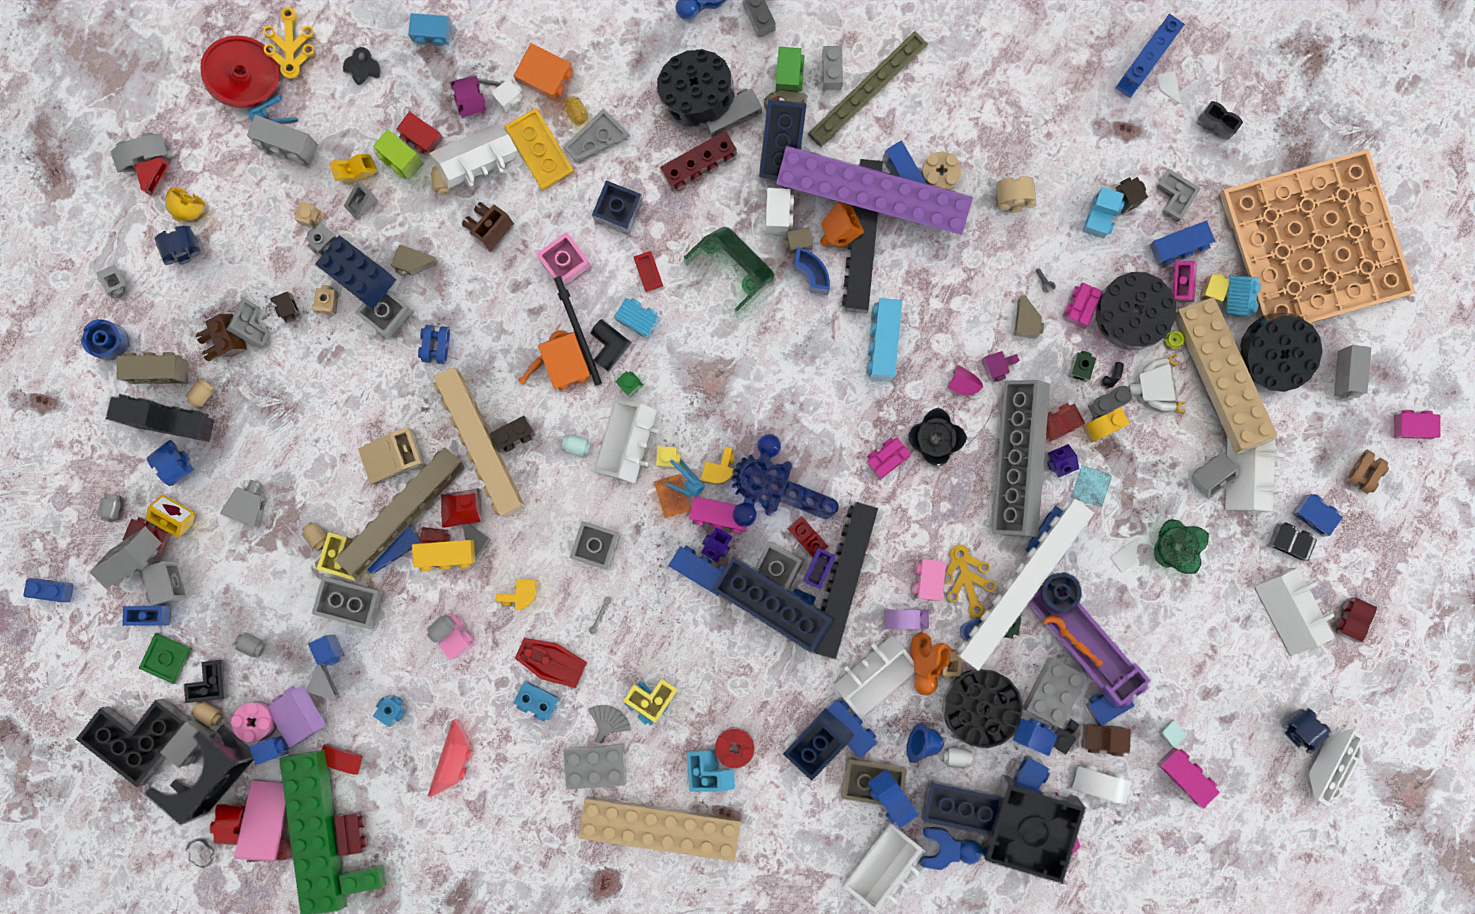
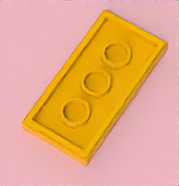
(539, 149)

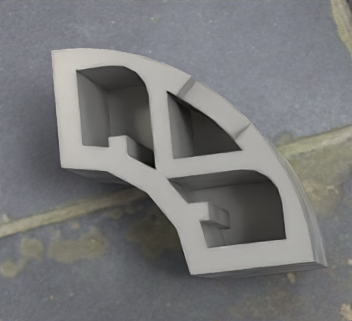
(137, 151)

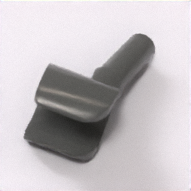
(1045, 281)

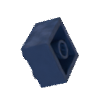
(617, 207)

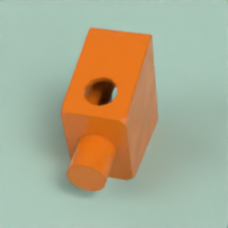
(840, 226)

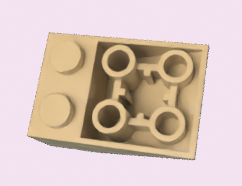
(391, 455)

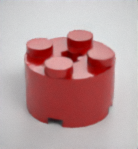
(729, 757)
(227, 823)

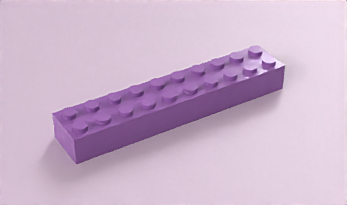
(874, 190)

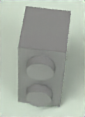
(832, 68)
(1215, 475)

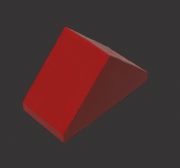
(150, 173)

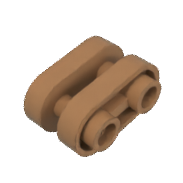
(1369, 482)

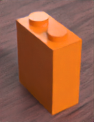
(543, 72)
(564, 361)

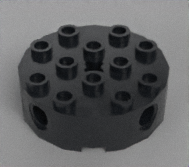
(695, 87)
(1154, 315)
(1281, 351)
(1001, 712)

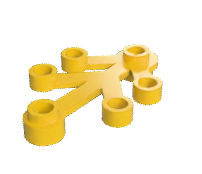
(289, 46)
(966, 578)

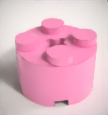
(243, 722)

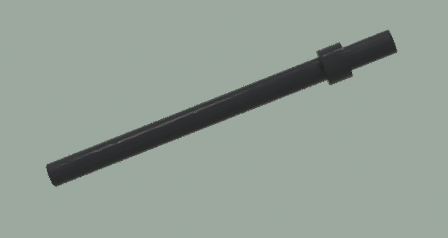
(564, 296)

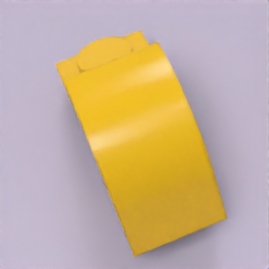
(356, 168)
(1105, 425)
(721, 473)
(525, 594)

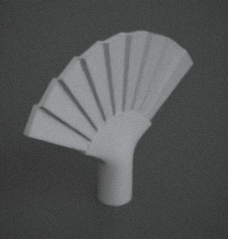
(608, 720)

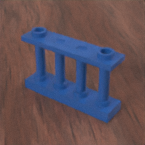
(1149, 55)

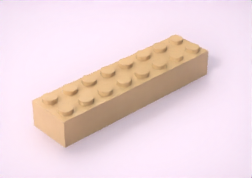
(1225, 376)
(480, 444)
(659, 828)

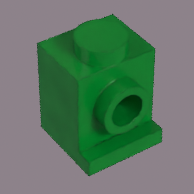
(629, 383)

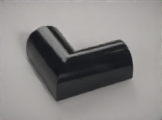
(614, 344)
(212, 685)

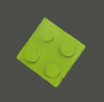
(397, 155)

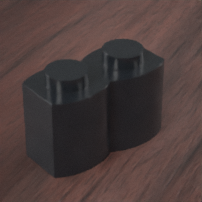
(1217, 118)
(1292, 542)

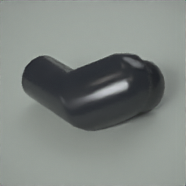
(1115, 377)

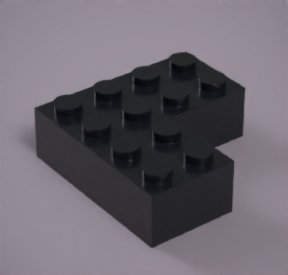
(159, 418)
(131, 748)

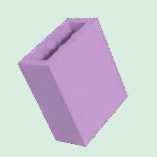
(295, 715)

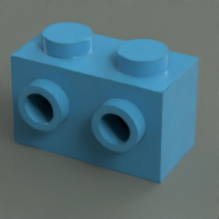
(536, 700)

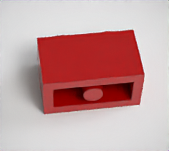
(419, 133)

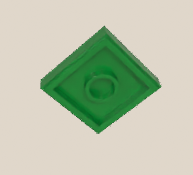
(165, 658)

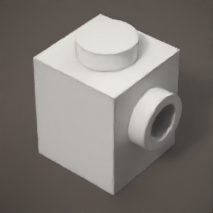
(508, 95)

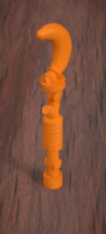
(538, 361)
(1078, 644)

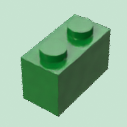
(362, 879)

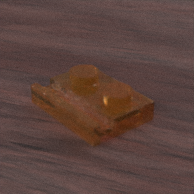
(672, 501)

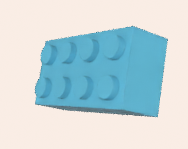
(885, 339)

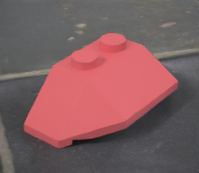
(452, 759)

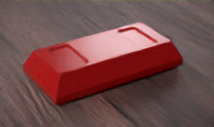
(648, 271)

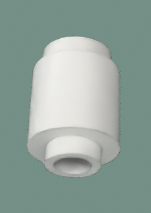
(957, 757)

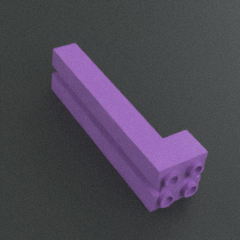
(1117, 676)

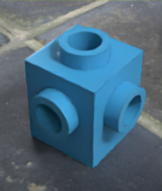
(383, 712)

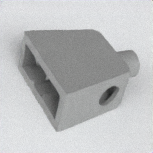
(246, 505)

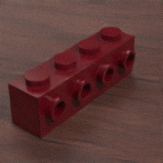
(698, 161)

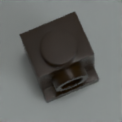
(286, 306)

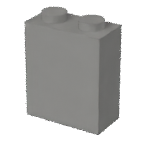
(1352, 372)

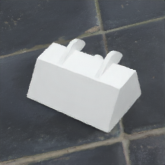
(474, 156)
(625, 440)
(1255, 485)
(1295, 611)
(875, 677)
(885, 869)

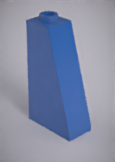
(901, 163)

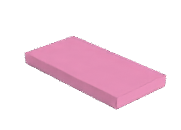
(262, 822)

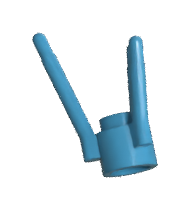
(261, 111)
(693, 484)

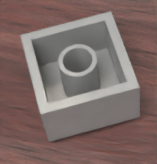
(386, 315)
(594, 545)
(779, 564)
(163, 583)
(183, 748)

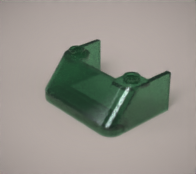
(758, 272)

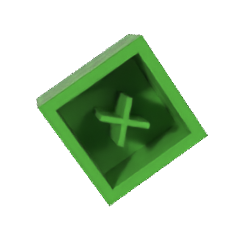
(789, 69)

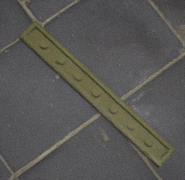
(868, 89)

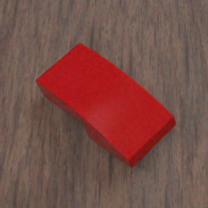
(807, 536)
(342, 760)

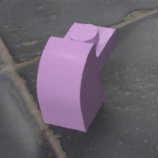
(906, 619)

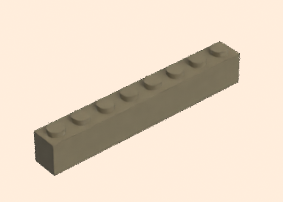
(399, 513)

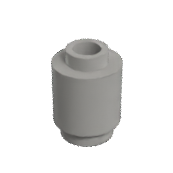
(109, 507)
(441, 628)
(249, 645)

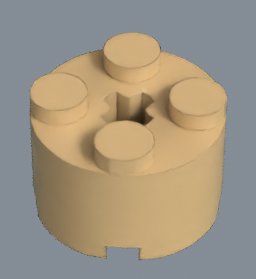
(942, 162)
(1016, 194)

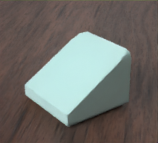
(1172, 733)

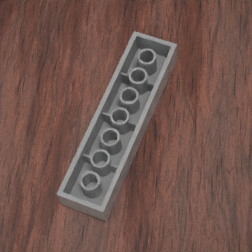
(1021, 458)

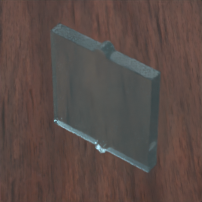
(1091, 486)

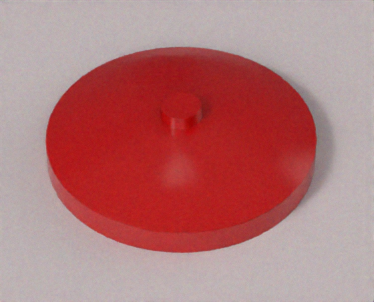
(239, 72)

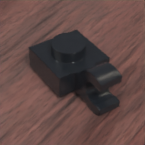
(1065, 739)

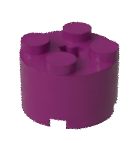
(467, 96)

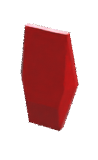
(551, 662)

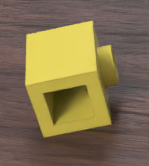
(1216, 287)
(665, 454)

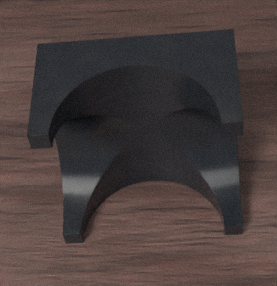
(220, 771)
(1033, 831)

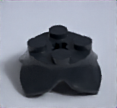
(951, 436)

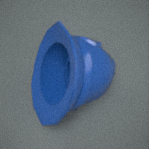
(923, 743)

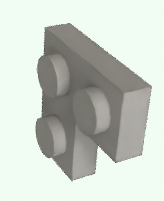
(1182, 193)
(243, 324)

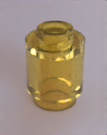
(575, 110)

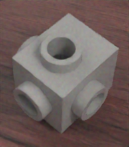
(320, 239)

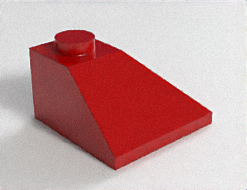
(460, 508)

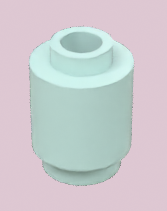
(576, 445)

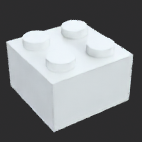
(777, 211)

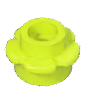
(1179, 339)

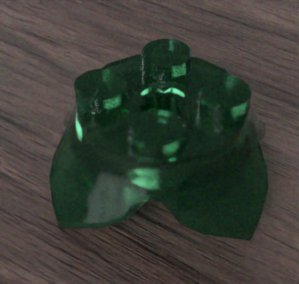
(1193, 543)

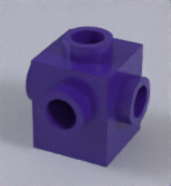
(1063, 461)
(716, 544)

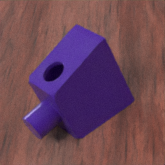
(819, 568)

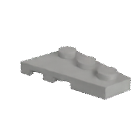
(595, 136)

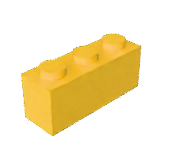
(443, 555)

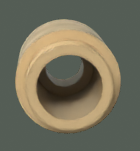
(438, 183)
(199, 393)
(314, 536)
(206, 713)

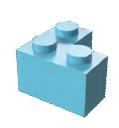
(1103, 208)
(704, 772)

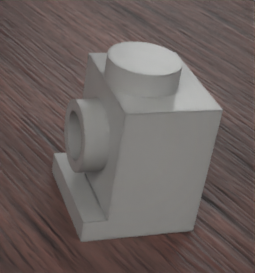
(111, 274)

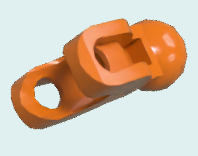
(928, 662)

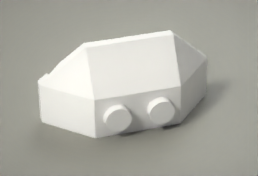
(1335, 765)

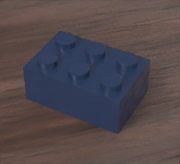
(818, 744)

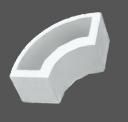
(1102, 785)

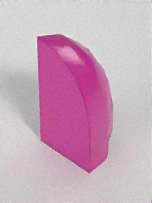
(965, 382)

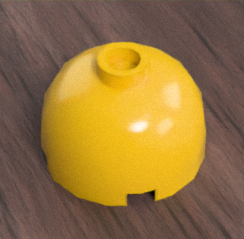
(182, 205)

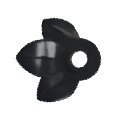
(361, 68)

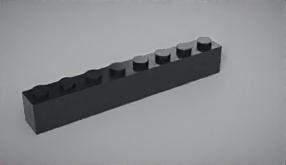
(861, 256)

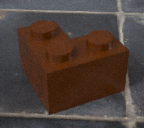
(1110, 738)

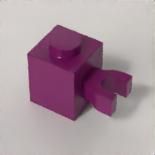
(997, 365)

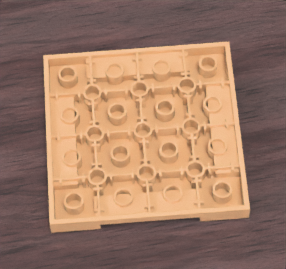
(1319, 239)

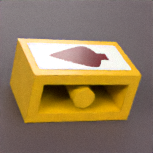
(170, 516)

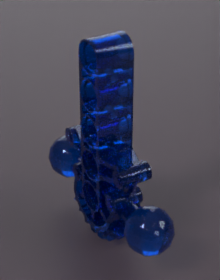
(745, 513)

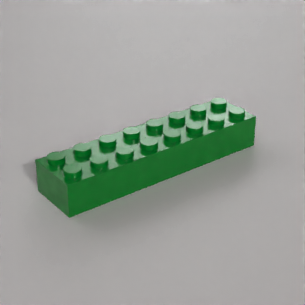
(312, 832)

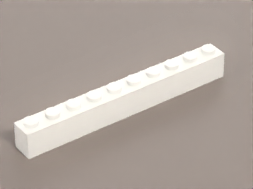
(1025, 584)

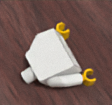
(1159, 385)

